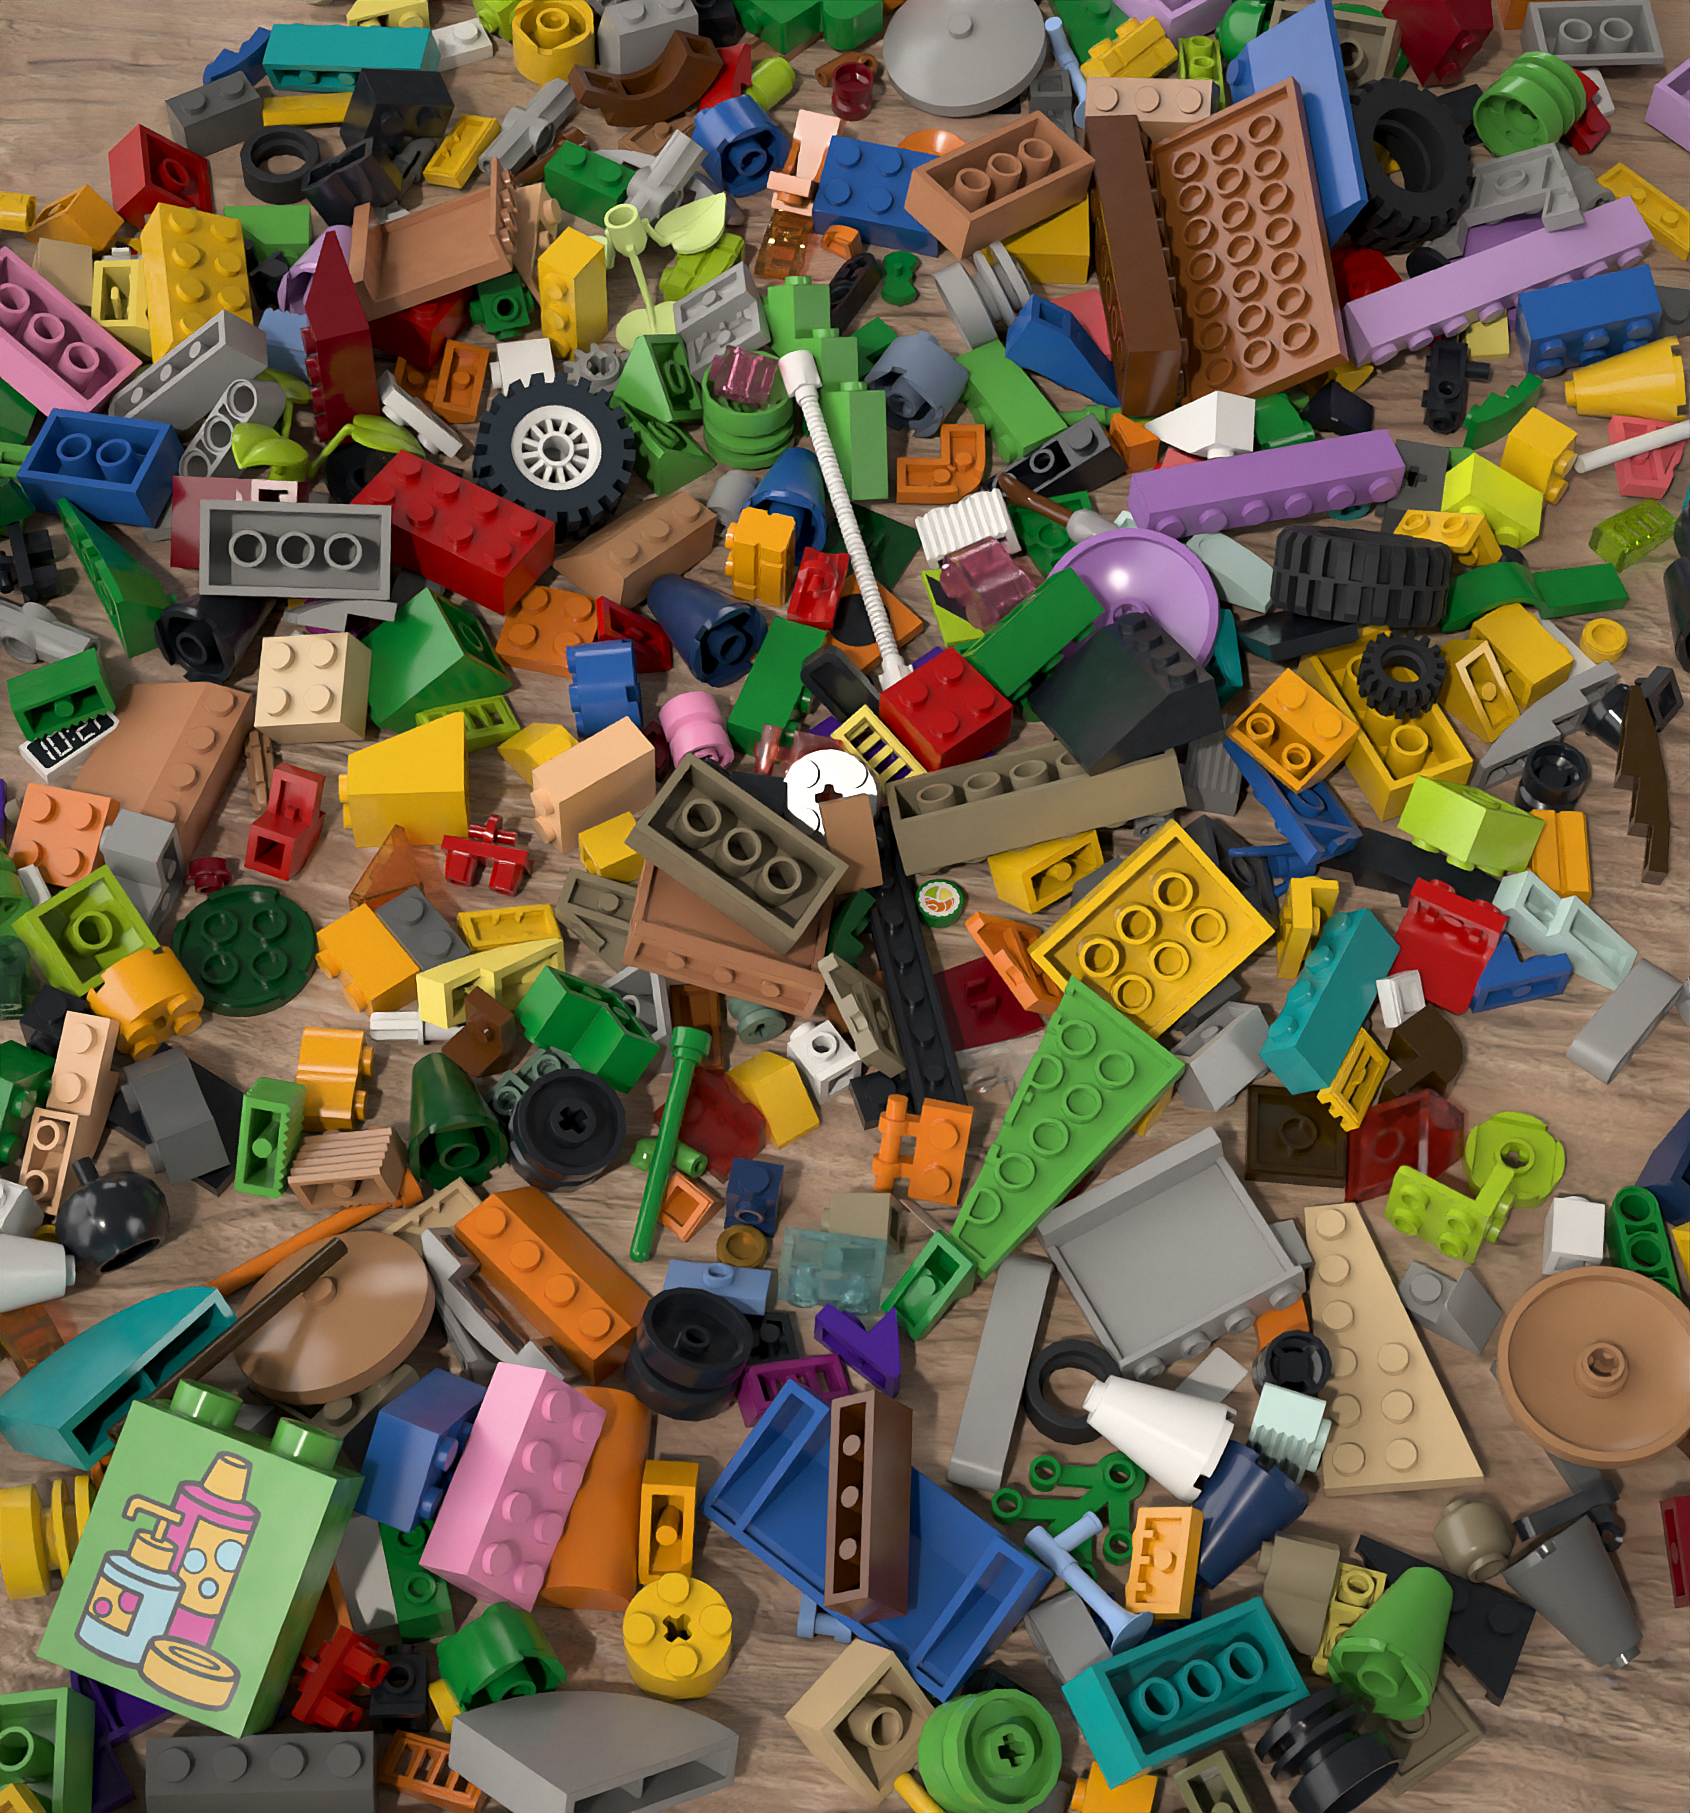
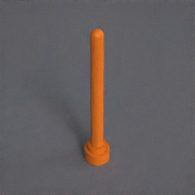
(408, 1195)

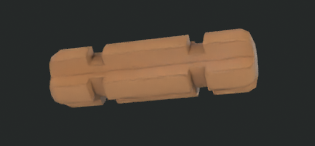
(260, 769)

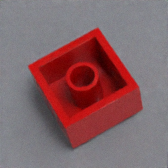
(946, 712)

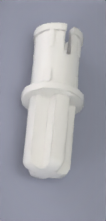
(407, 1027)

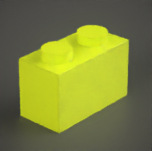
(1488, 490)

